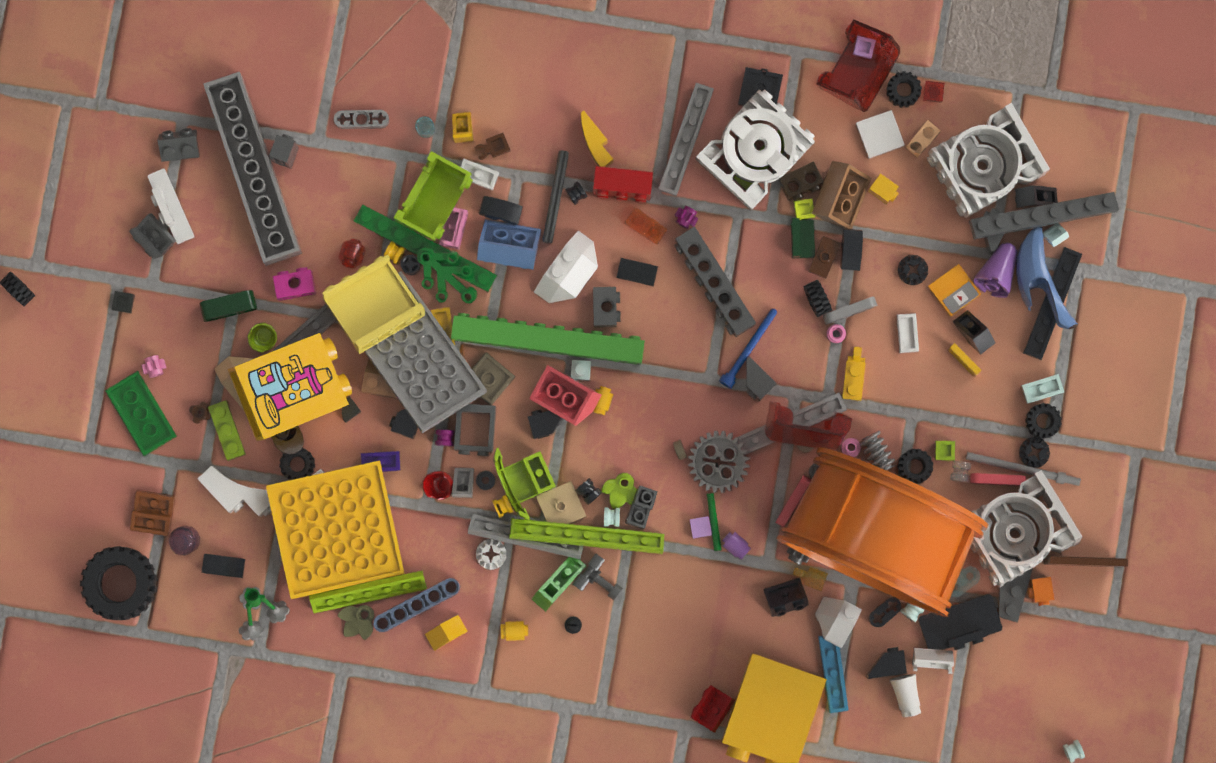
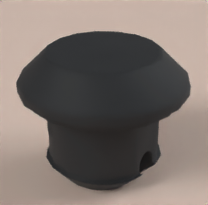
(573, 625)

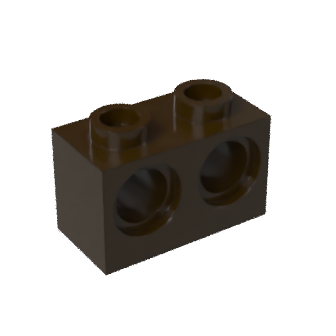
(798, 177)

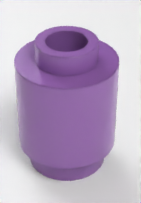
(736, 545)

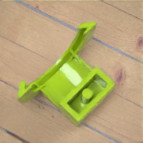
(523, 479)

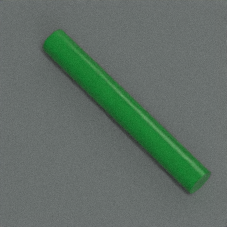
(714, 522)

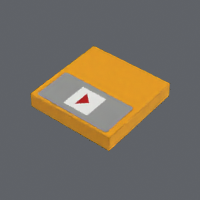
(954, 290)

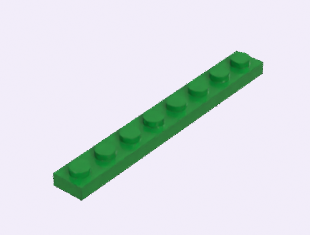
(414, 242)

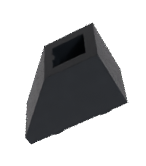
(543, 423)

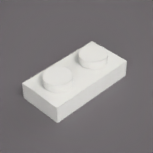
(481, 175)

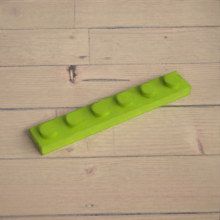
(368, 591)

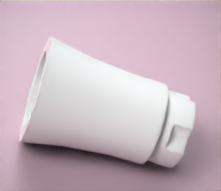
(906, 694)

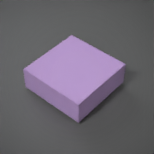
(864, 47)
(700, 527)

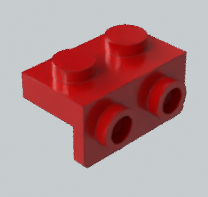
(712, 708)

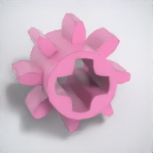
(153, 366)

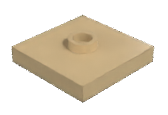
(561, 504)

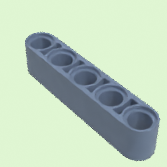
(410, 613)

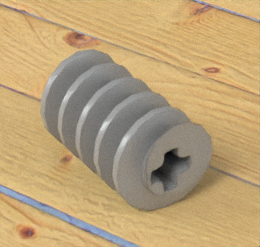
(877, 451)

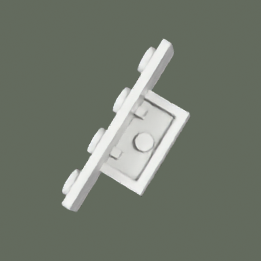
(170, 207)

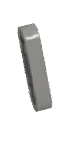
(347, 124)
(850, 310)

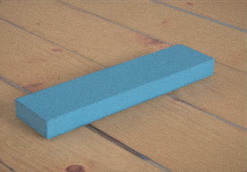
(834, 674)

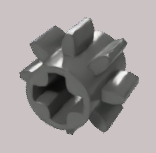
(797, 557)

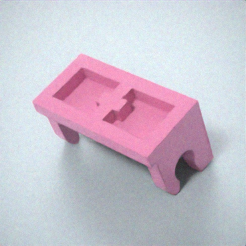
(454, 229)

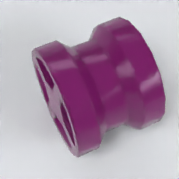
(444, 438)

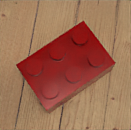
(622, 184)

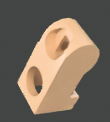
(923, 138)

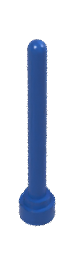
(729, 378)

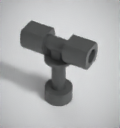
(593, 574)

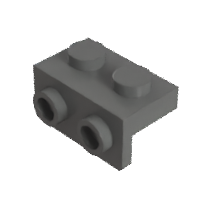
(178, 145)
(152, 236)

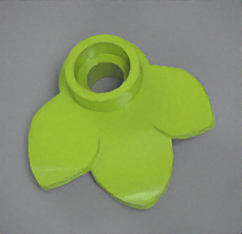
(618, 493)

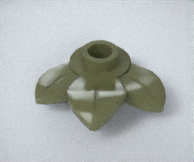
(355, 623)

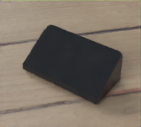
(637, 272)

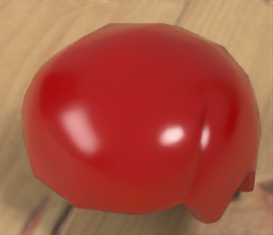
(438, 485)

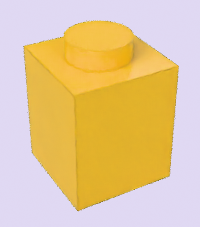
(884, 189)

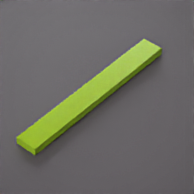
(586, 536)

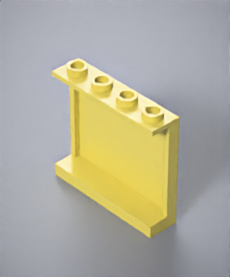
(372, 304)

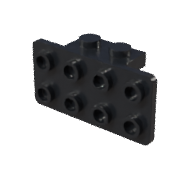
(964, 624)

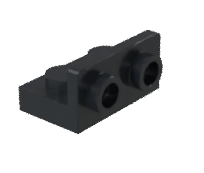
(786, 597)

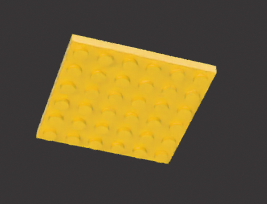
(335, 529)

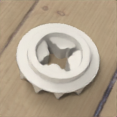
(497, 547)

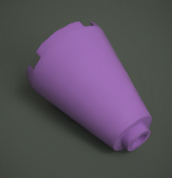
(998, 271)

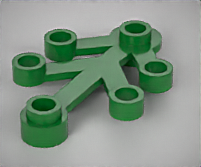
(445, 273)

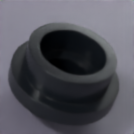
(481, 475)

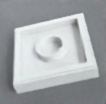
(880, 134)

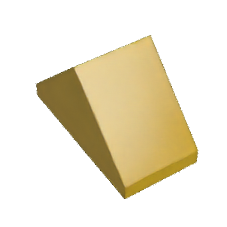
(462, 127)
(446, 632)

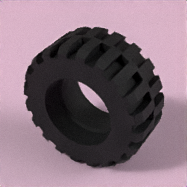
(93, 578)

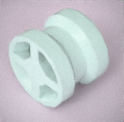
(611, 517)
(911, 612)
(1073, 751)

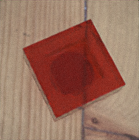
(933, 91)

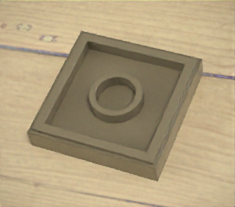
(493, 377)

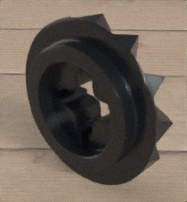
(903, 270)
(1032, 461)

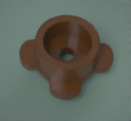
(203, 408)

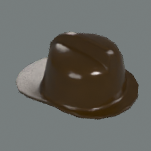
(289, 441)

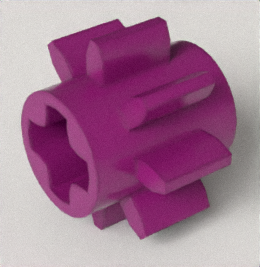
(686, 217)

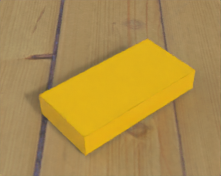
(964, 360)

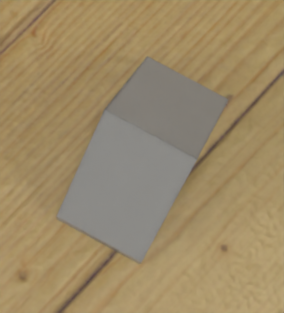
(463, 483)

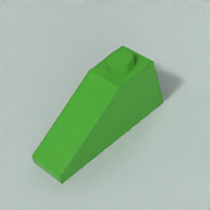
(558, 582)

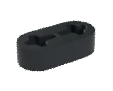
(881, 608)

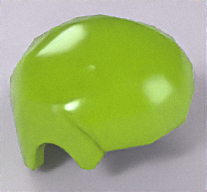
(262, 337)

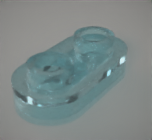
(963, 583)

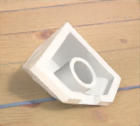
(836, 619)

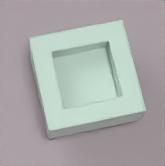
(1055, 234)
(581, 370)

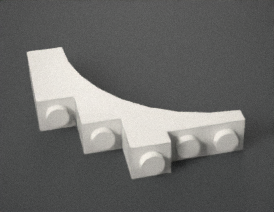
(232, 494)

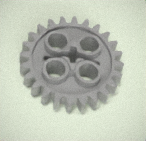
(721, 444)

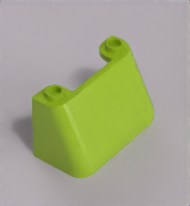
(433, 197)

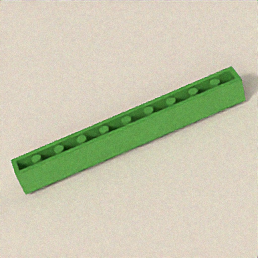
(547, 340)

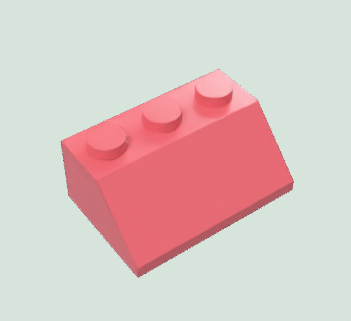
(564, 396)

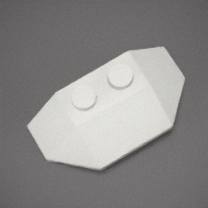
(569, 270)

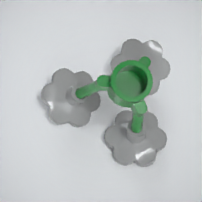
(252, 599)

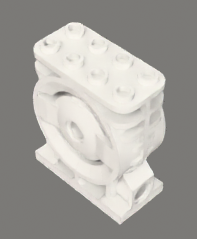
(795, 145)
(946, 155)
(1004, 569)

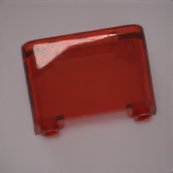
(858, 78)
(780, 429)

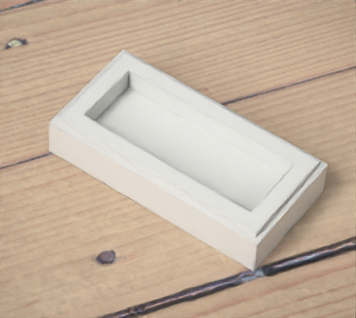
(907, 333)

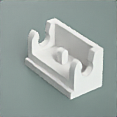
(933, 659)

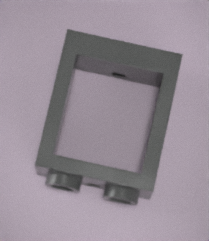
(475, 409)

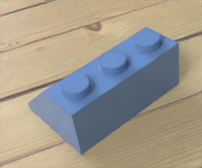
(508, 244)

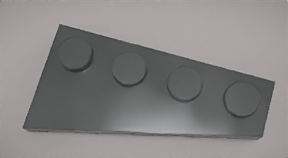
(1013, 594)

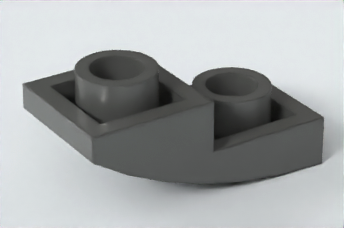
(641, 507)

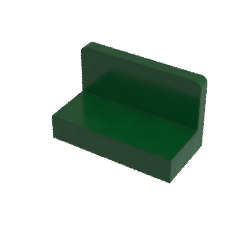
(802, 238)

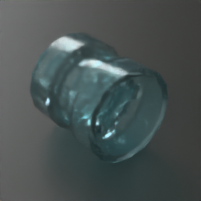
(426, 130)

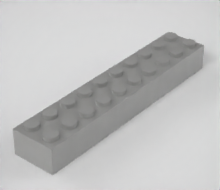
(252, 168)

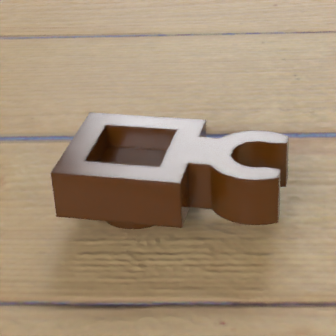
(495, 145)

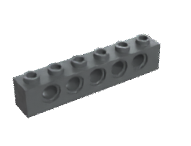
(693, 238)

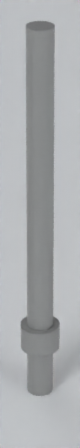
(1060, 477)

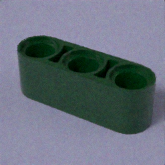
(228, 305)

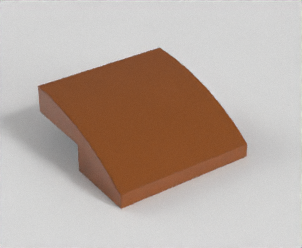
(152, 512)

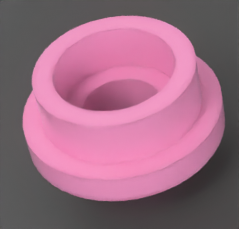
(836, 327)
(844, 447)

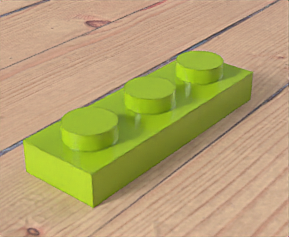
(226, 430)

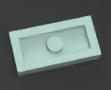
(1042, 389)

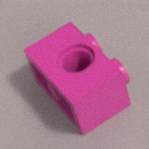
(305, 288)

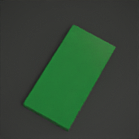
(141, 413)

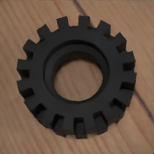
(904, 100)
(17, 288)
(817, 298)
(1043, 409)
(926, 462)
(306, 471)

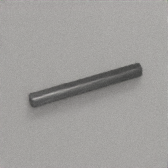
(555, 196)

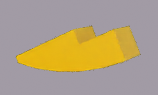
(595, 141)

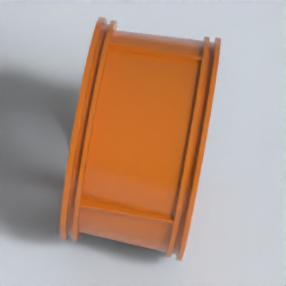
(883, 531)

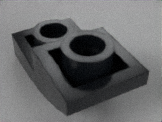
(500, 209)
(851, 249)

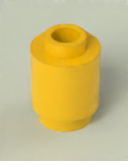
(604, 402)
(514, 630)

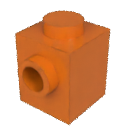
(1041, 591)

